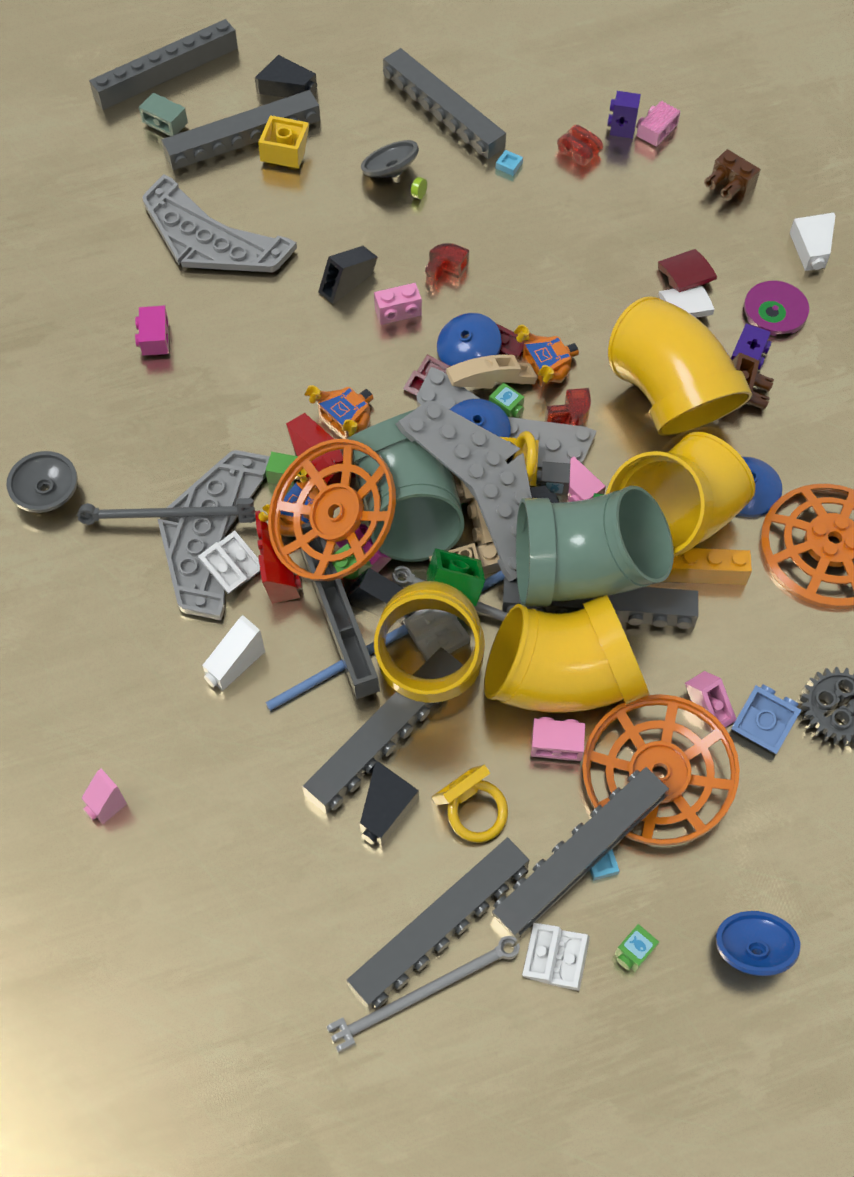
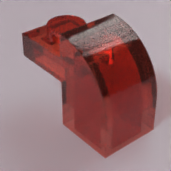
(448, 259)
(574, 411)

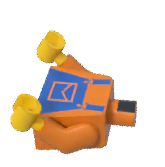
(546, 355)
(342, 409)
(286, 518)

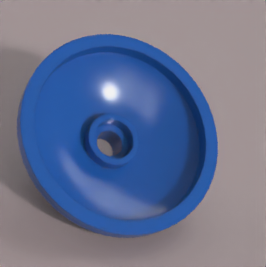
(482, 341)
(487, 412)
(767, 488)
(758, 943)

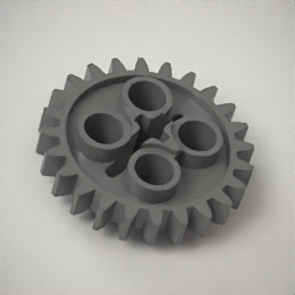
(827, 688)

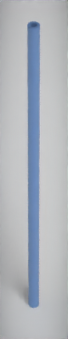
(339, 666)

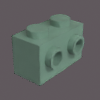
(163, 114)

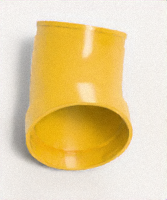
(675, 366)
(691, 506)
(429, 596)
(563, 660)

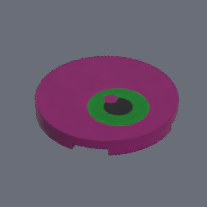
(776, 307)

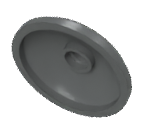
(390, 159)
(41, 472)

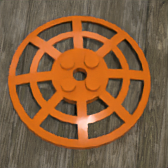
(323, 508)
(815, 542)
(670, 757)

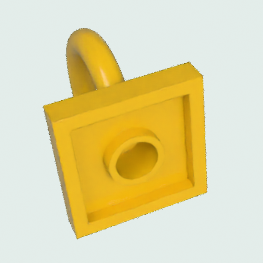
(529, 447)
(464, 788)

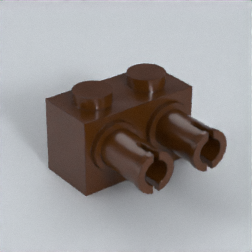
(733, 173)
(749, 367)

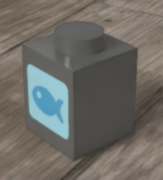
(555, 477)

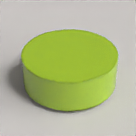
(419, 188)

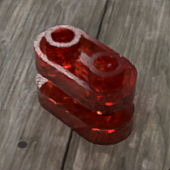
(580, 144)

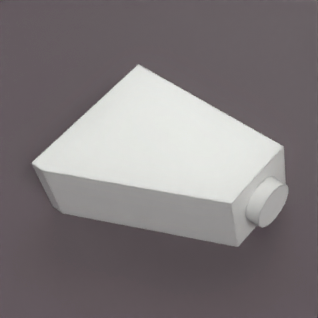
(813, 239)
(234, 654)

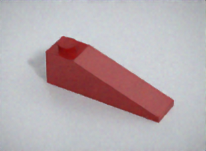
(306, 434)
(277, 579)

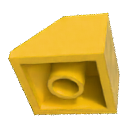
(283, 141)

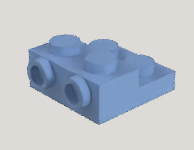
(766, 718)

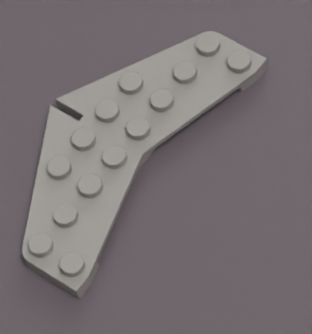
(206, 243)
(556, 440)
(480, 463)
(187, 537)

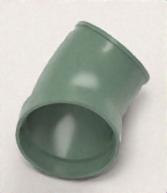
(426, 494)
(590, 547)

